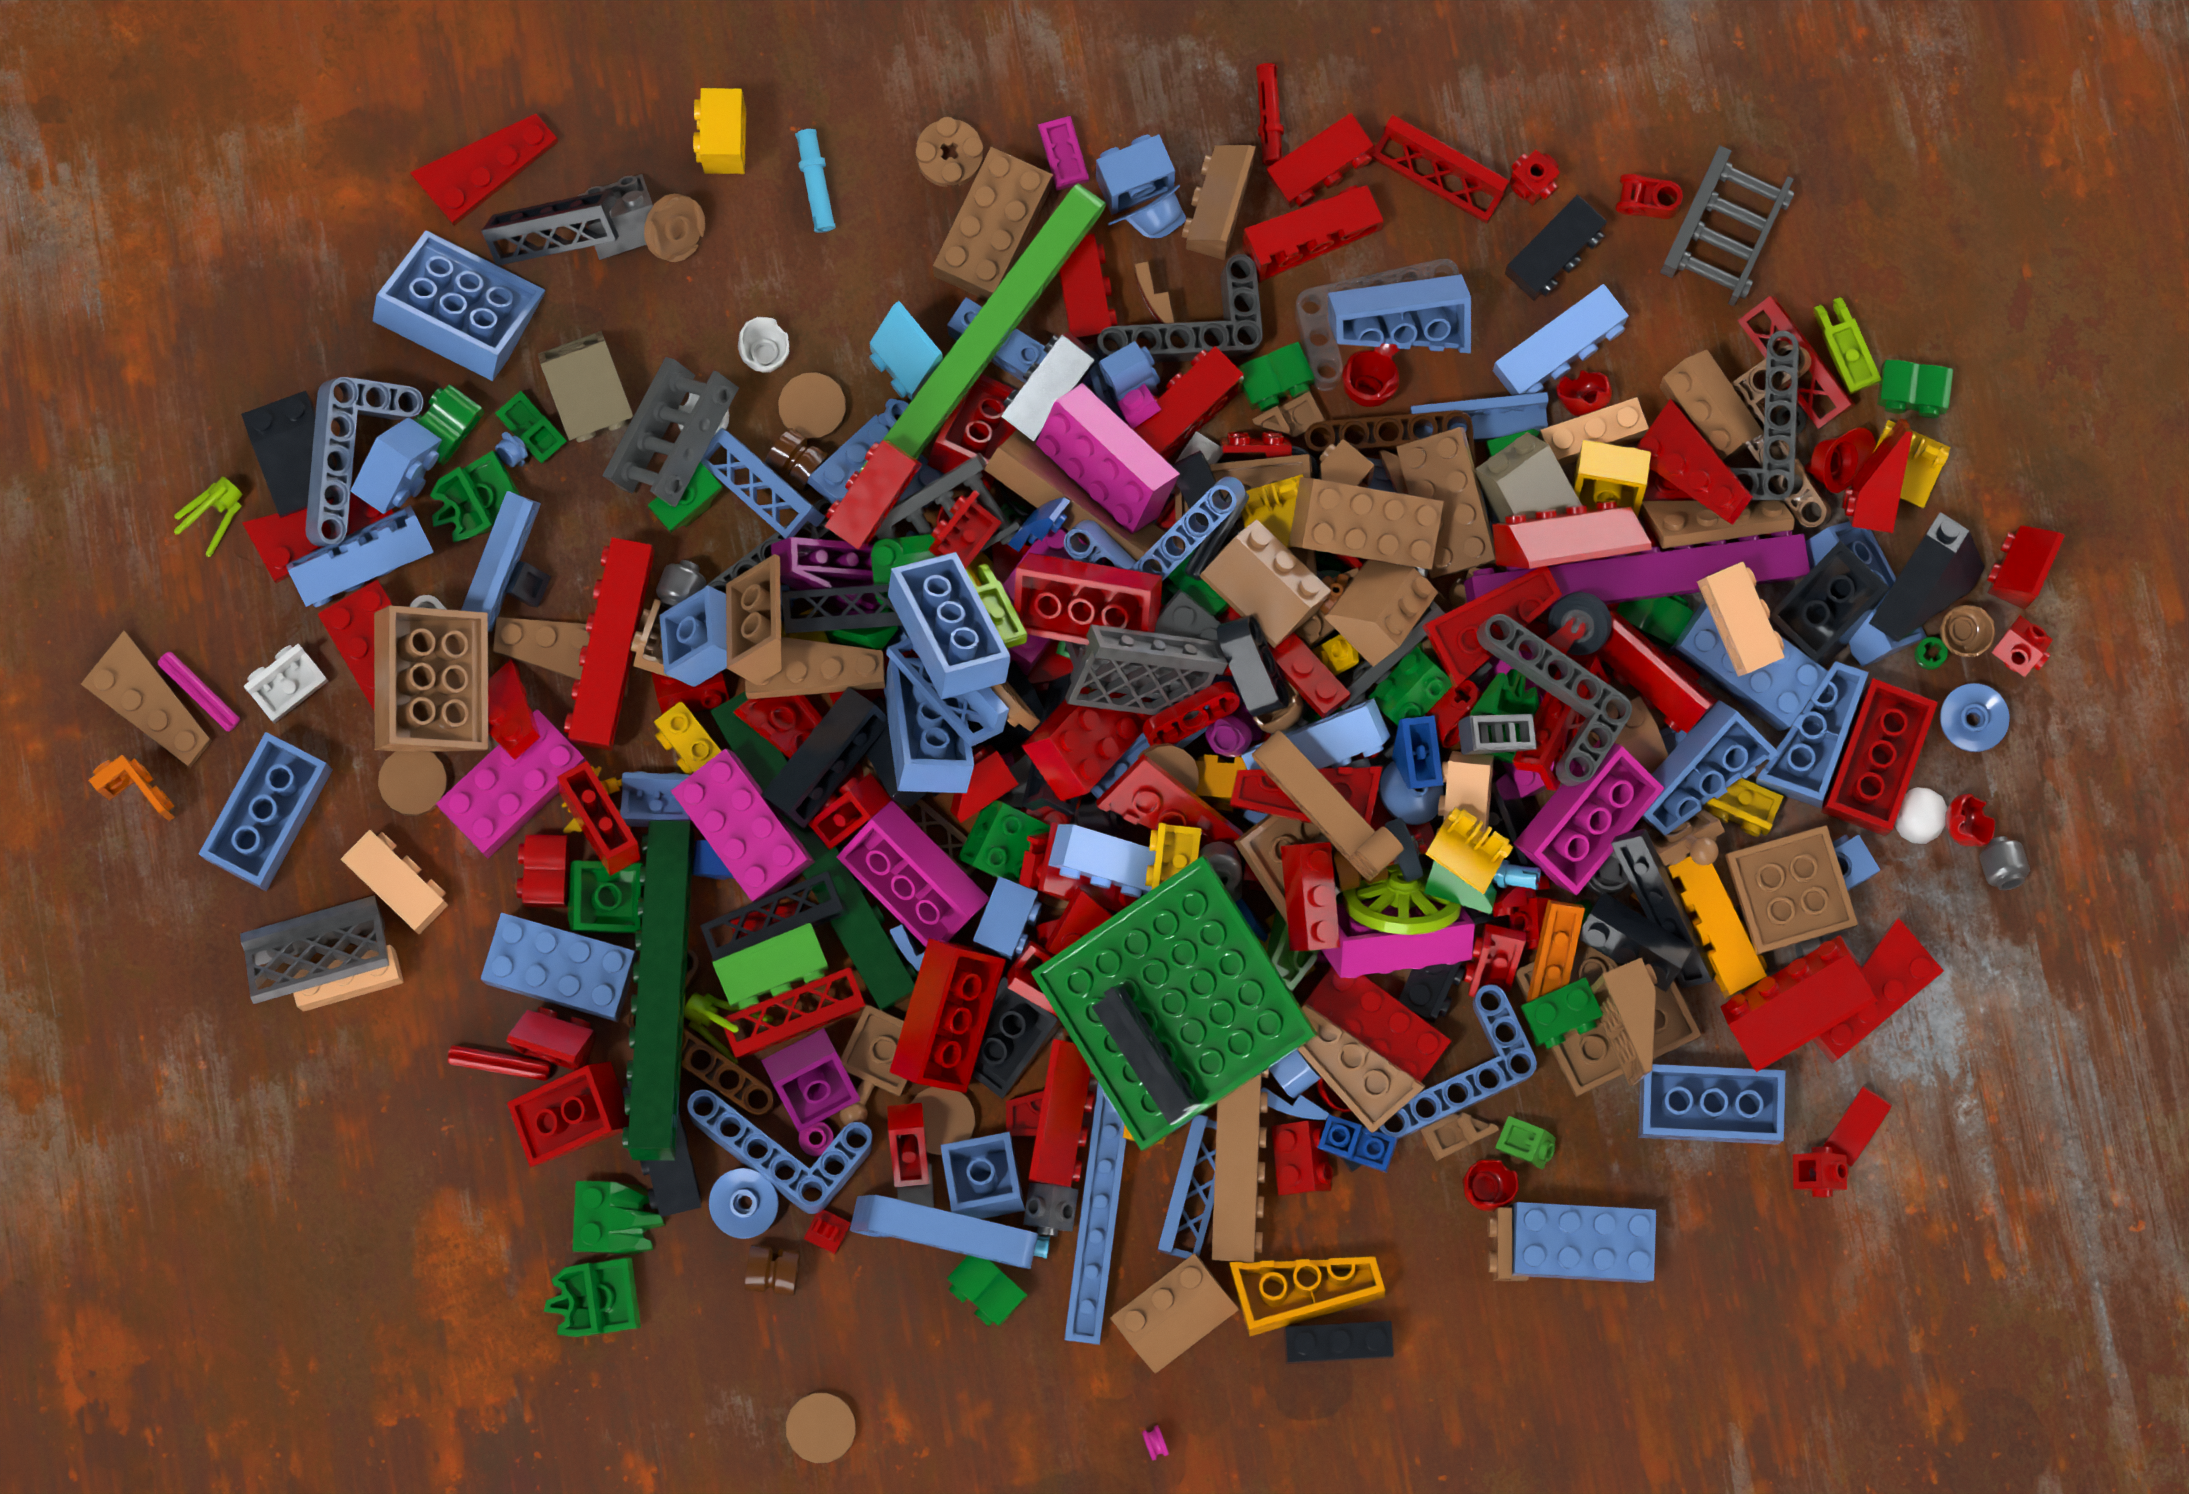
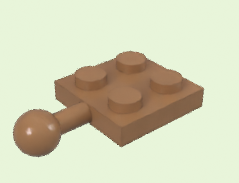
(1693, 836)
(870, 1059)

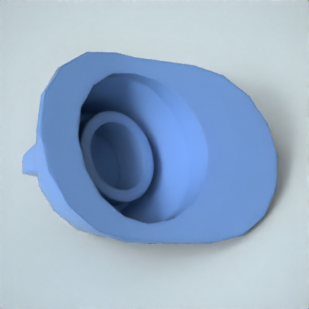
(1158, 217)

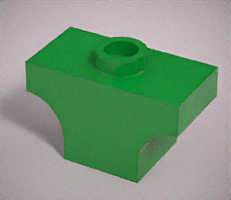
(693, 503)

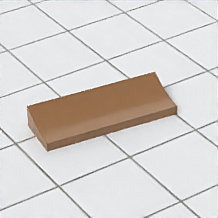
(1039, 480)

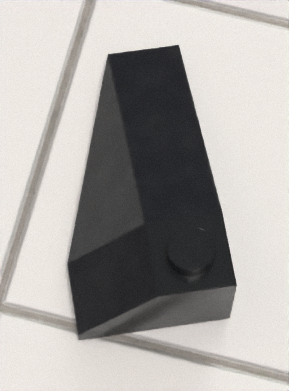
(1933, 578)

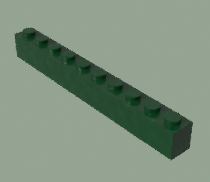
(859, 931)
(660, 991)

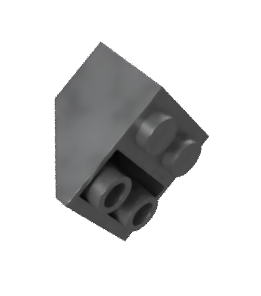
(627, 215)

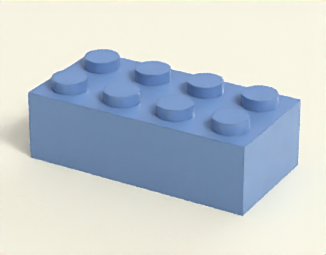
(948, 625)
(1771, 692)
(924, 746)
(265, 811)
(559, 967)
(1712, 1104)
(1583, 1242)

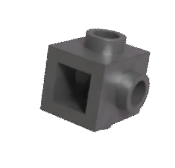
(1050, 1208)

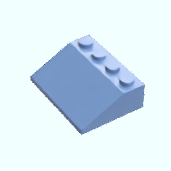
(457, 305)

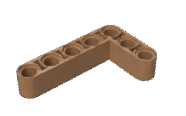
(1753, 399)
(1326, 807)

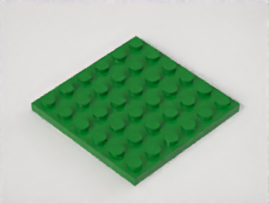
(1197, 985)

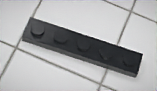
(1662, 901)

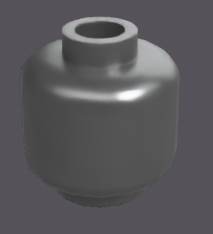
(679, 583)
(1096, 819)
(1225, 862)
(2004, 863)

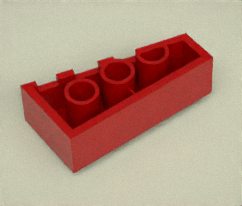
(1311, 231)
(1896, 973)

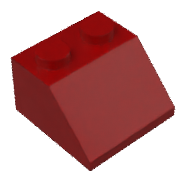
(2024, 565)

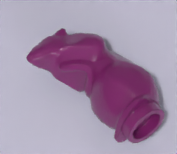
(1233, 733)

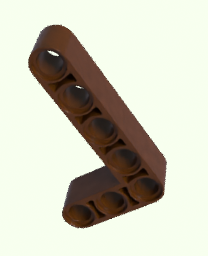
(1374, 426)
(719, 1064)

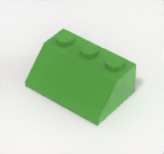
(771, 967)

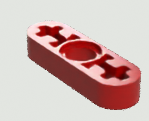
(1197, 702)

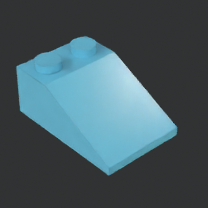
(904, 352)

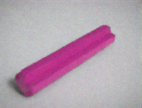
(198, 691)

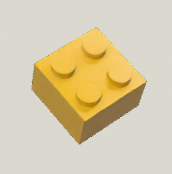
(722, 131)
(1611, 474)

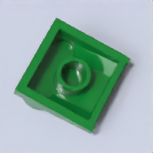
(895, 553)
(601, 900)

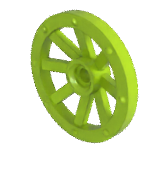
(1402, 895)

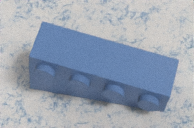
(1404, 314)
(359, 557)
(1816, 739)
(1704, 765)

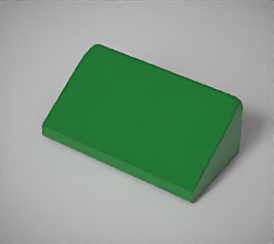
(868, 638)

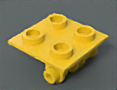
(1922, 466)
(1273, 507)
(1468, 850)

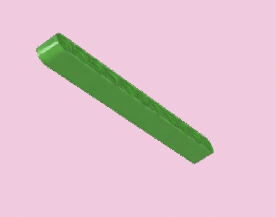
(995, 321)

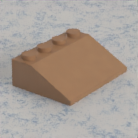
(430, 679)
(1628, 1017)

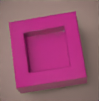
(1138, 406)

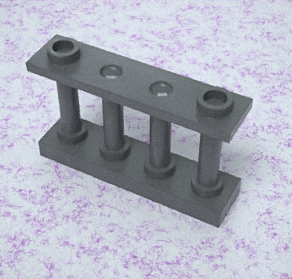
(1707, 200)
(651, 422)
(941, 492)
(1366, 674)

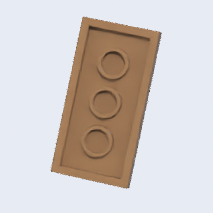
(1444, 471)

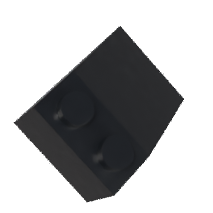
(284, 446)
(1830, 604)
(1012, 1039)

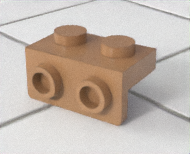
(649, 643)
(1500, 1258)

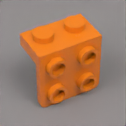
(115, 776)

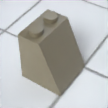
(585, 386)
(1524, 481)

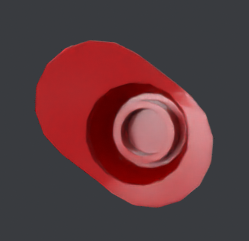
(1841, 458)

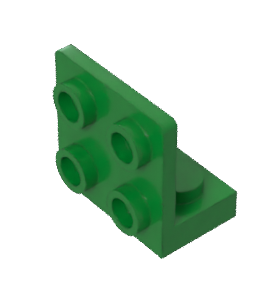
(1000, 840)

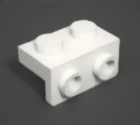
(285, 682)

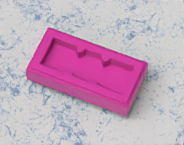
(1063, 153)

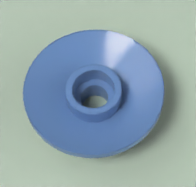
(1986, 706)
(1407, 803)
(727, 1208)

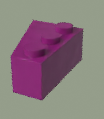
(826, 564)

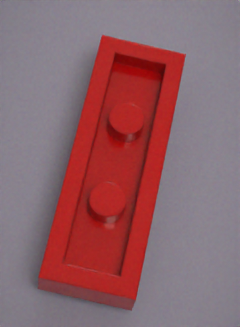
(1309, 676)

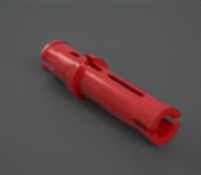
(1270, 125)

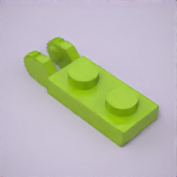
(1847, 348)
(999, 607)

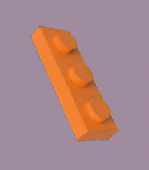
(1556, 948)

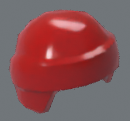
(1371, 376)

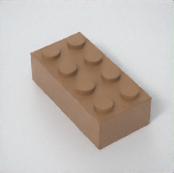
(992, 224)
(1365, 523)

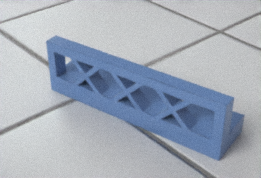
(1493, 416)
(770, 479)
(501, 556)
(978, 705)
(1180, 1191)

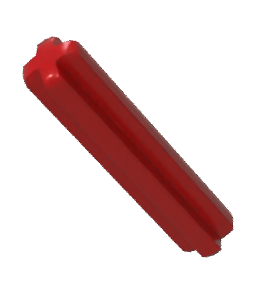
(499, 1063)

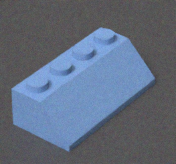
(1868, 643)

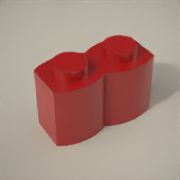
(545, 871)

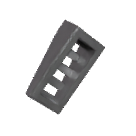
(1475, 737)

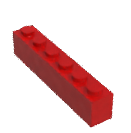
(609, 652)

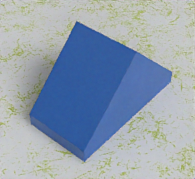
(1418, 752)

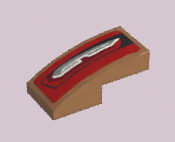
(1157, 304)

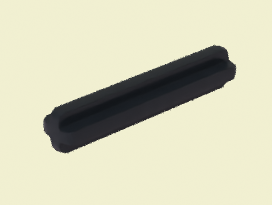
(1209, 547)

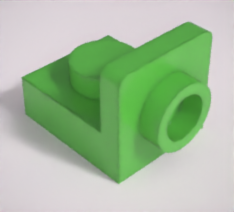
(1526, 1142)

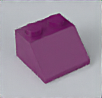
(811, 1080)

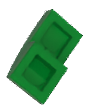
(530, 426)

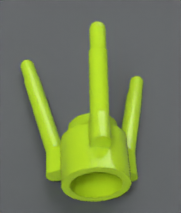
(221, 496)
(702, 1011)

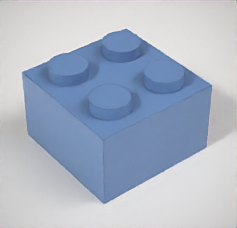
(1134, 173)
(397, 465)
(695, 637)
(1007, 920)
(983, 1176)

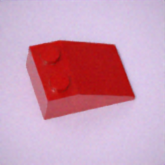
(974, 428)
(1878, 485)
(1065, 887)
(553, 1039)
(569, 1113)

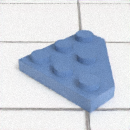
(839, 467)

